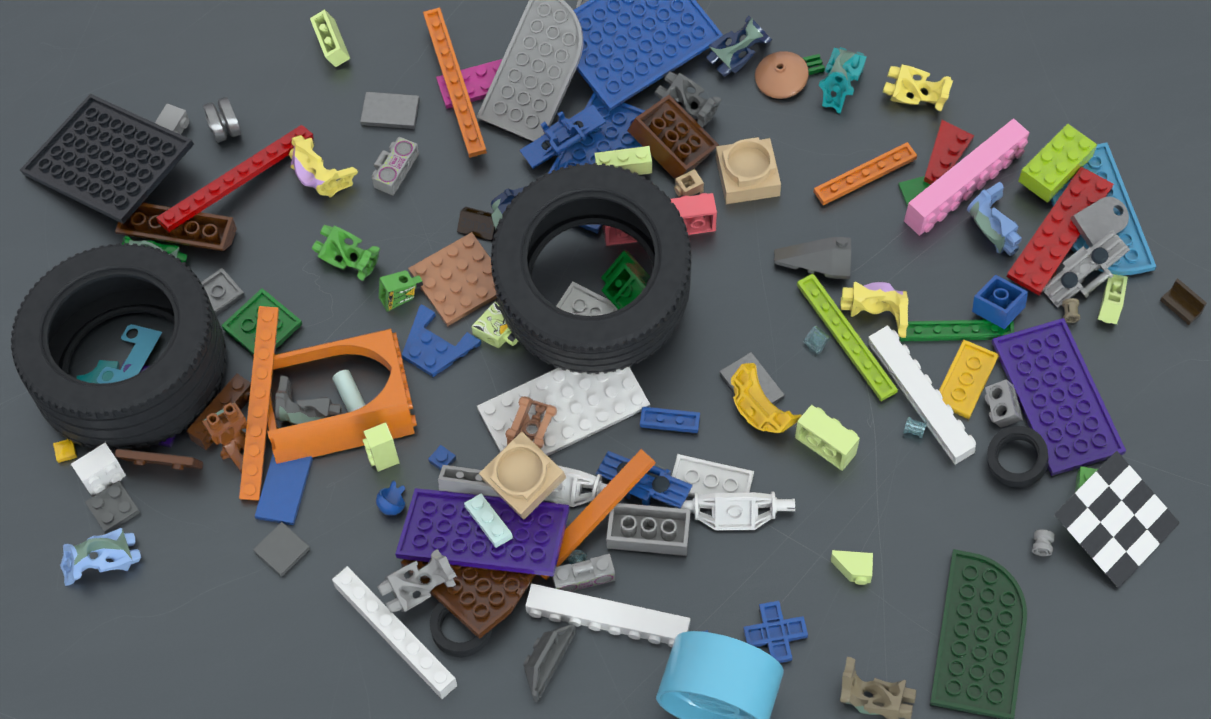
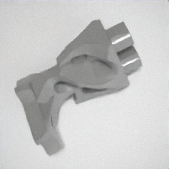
(437, 570)

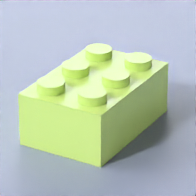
(827, 437)

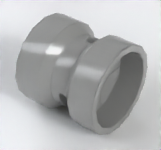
(1043, 542)

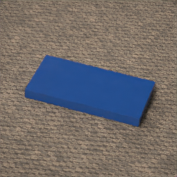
(283, 490)

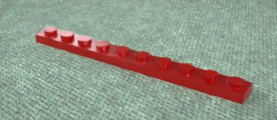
(231, 180)

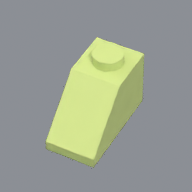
(854, 565)

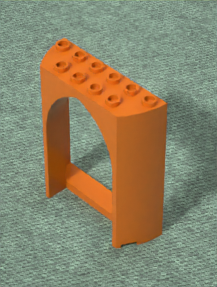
(348, 429)

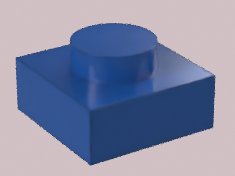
(441, 457)

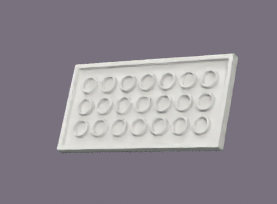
(582, 402)

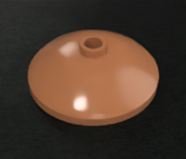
(785, 81)

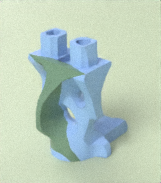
(107, 546)

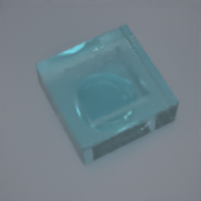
(816, 339)

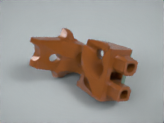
(226, 428)

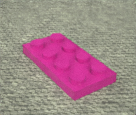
(476, 79)

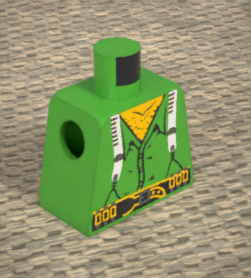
(397, 289)

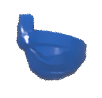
(390, 500)

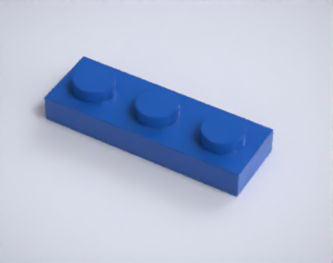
(670, 419)

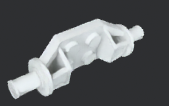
(570, 489)
(737, 510)

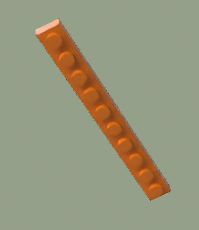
(454, 83)
(259, 403)

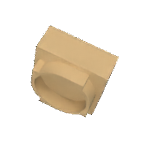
(748, 170)
(522, 475)

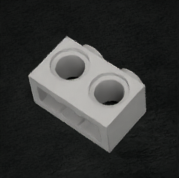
(1007, 401)

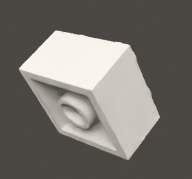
(98, 469)

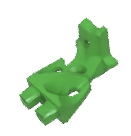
(336, 245)

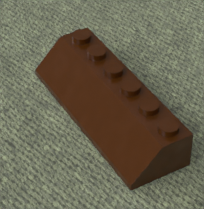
(201, 230)

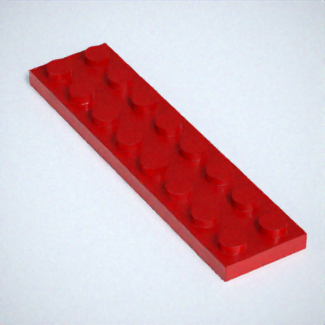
(1057, 232)

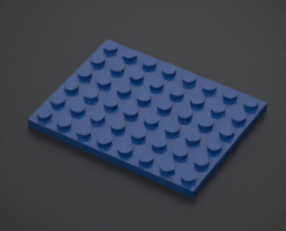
(638, 43)

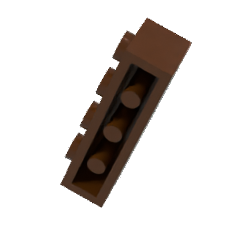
(235, 391)

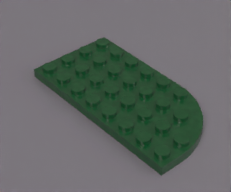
(980, 638)

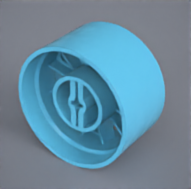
(718, 678)

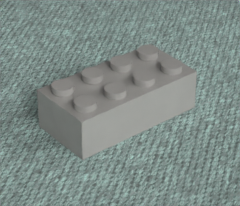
(648, 529)

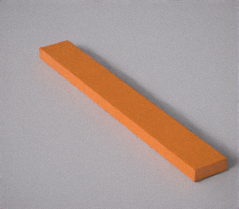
(603, 504)

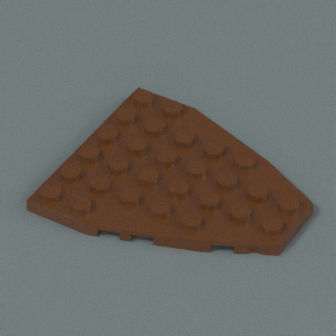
(480, 594)

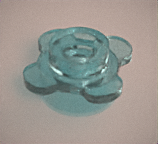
(577, 556)

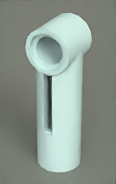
(348, 390)

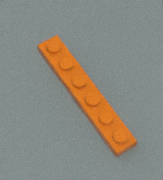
(865, 173)

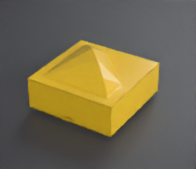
(64, 450)

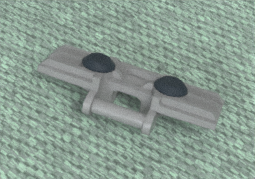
(1083, 262)

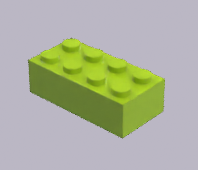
(1057, 163)

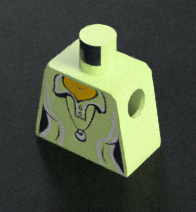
(493, 328)

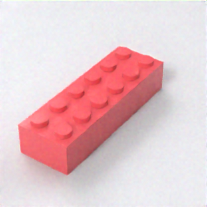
(697, 212)

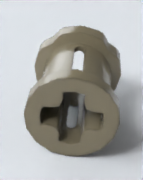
(1071, 310)

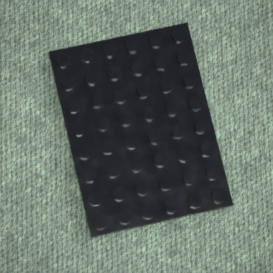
(107, 158)

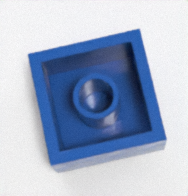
(999, 301)

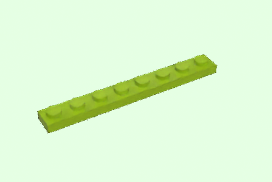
(847, 337)

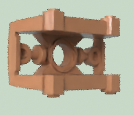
(522, 420)

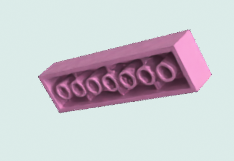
(966, 177)

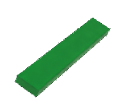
(954, 330)

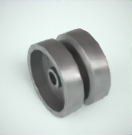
(219, 120)

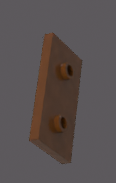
(176, 462)

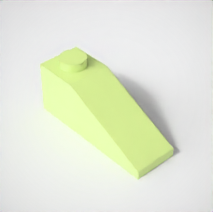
(1113, 299)

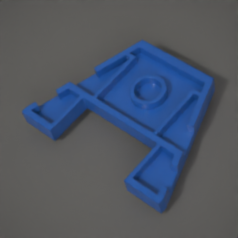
(430, 351)

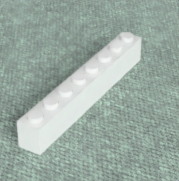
(922, 395)
(605, 615)
(395, 632)

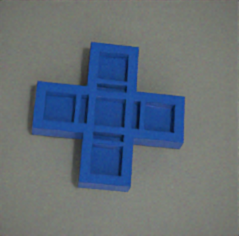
(775, 631)

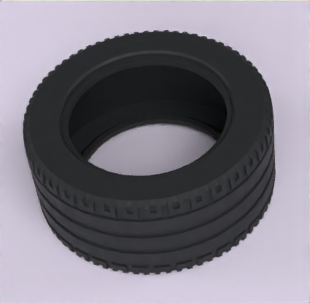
(588, 197)
(95, 289)

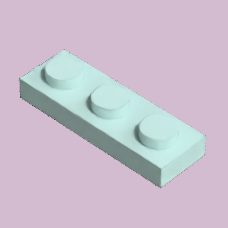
(488, 520)

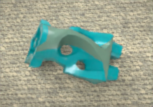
(843, 68)

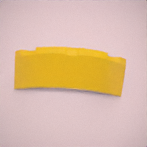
(755, 405)

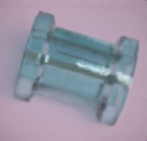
(915, 427)

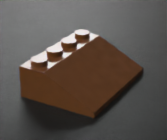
(672, 136)

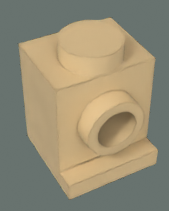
(689, 184)

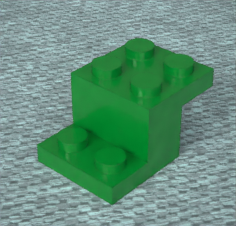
(624, 280)

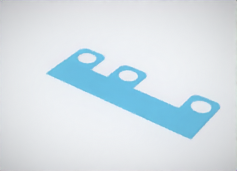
(143, 346)

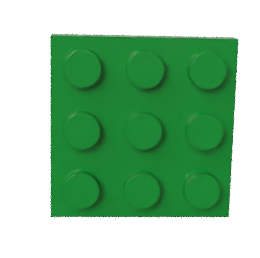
(243, 322)

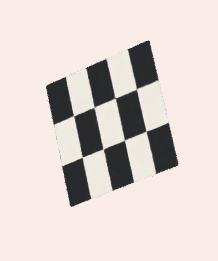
(1126, 519)

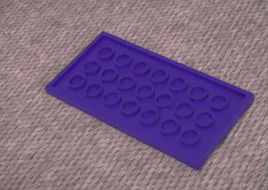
(1058, 395)
(444, 524)

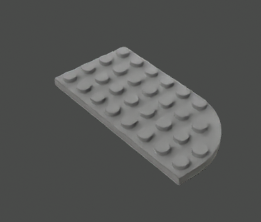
(535, 69)

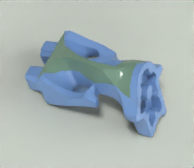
(993, 223)

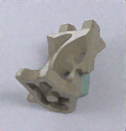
(886, 698)

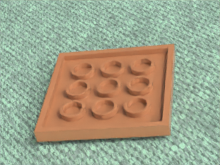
(457, 279)

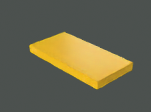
(967, 377)

